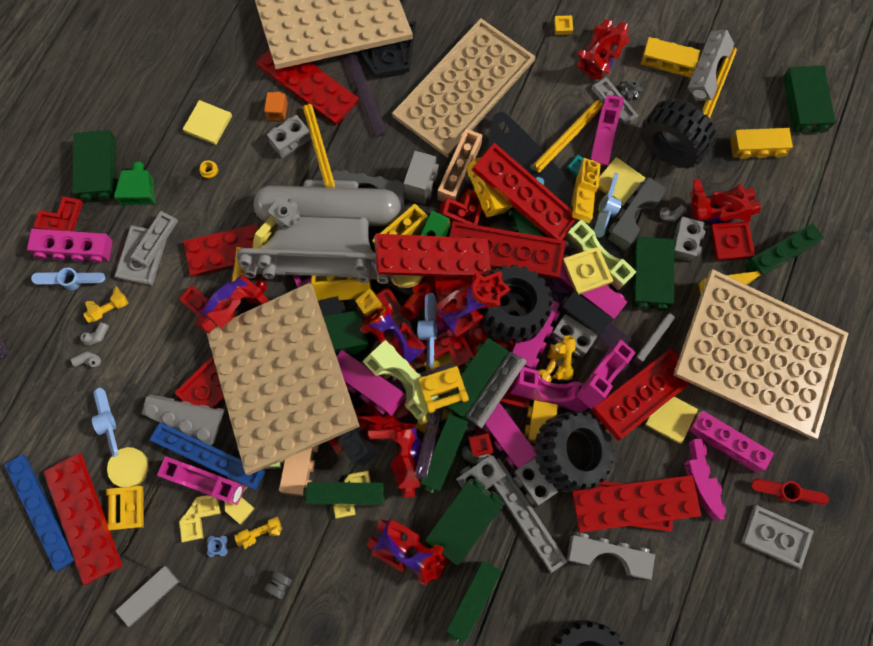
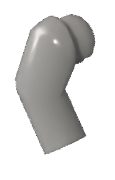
(468, 455)

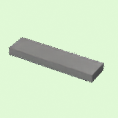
(495, 389)

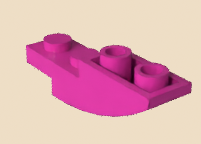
(607, 129)
(707, 489)

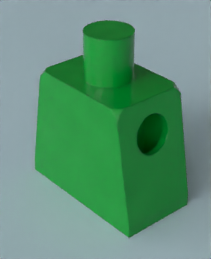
(135, 186)
(436, 225)

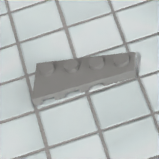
(185, 417)

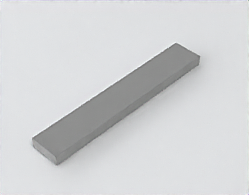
(528, 520)

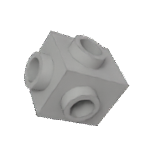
(279, 209)

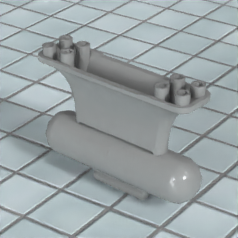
(329, 234)

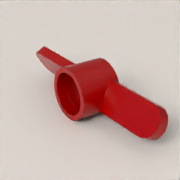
(799, 493)

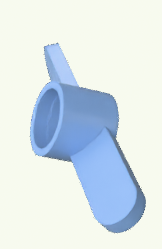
(607, 208)
(59, 278)
(428, 328)
(104, 421)

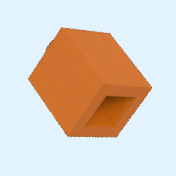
(276, 106)

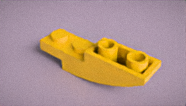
(584, 190)

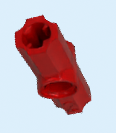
(417, 300)

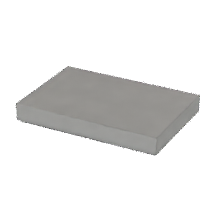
(131, 270)
(777, 537)

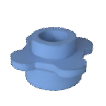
(212, 542)

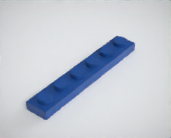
(205, 455)
(40, 512)

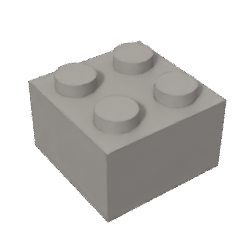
(420, 178)

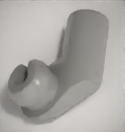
(673, 216)
(93, 338)
(88, 358)

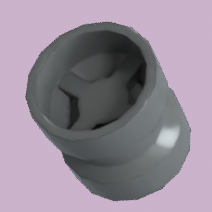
(278, 584)

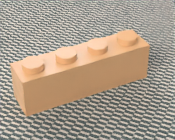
(457, 172)
(297, 472)

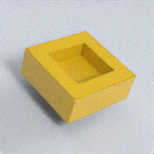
(563, 25)
(368, 302)

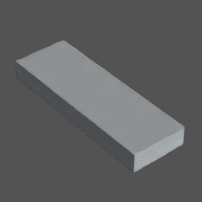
(605, 87)
(154, 239)
(653, 339)
(147, 596)

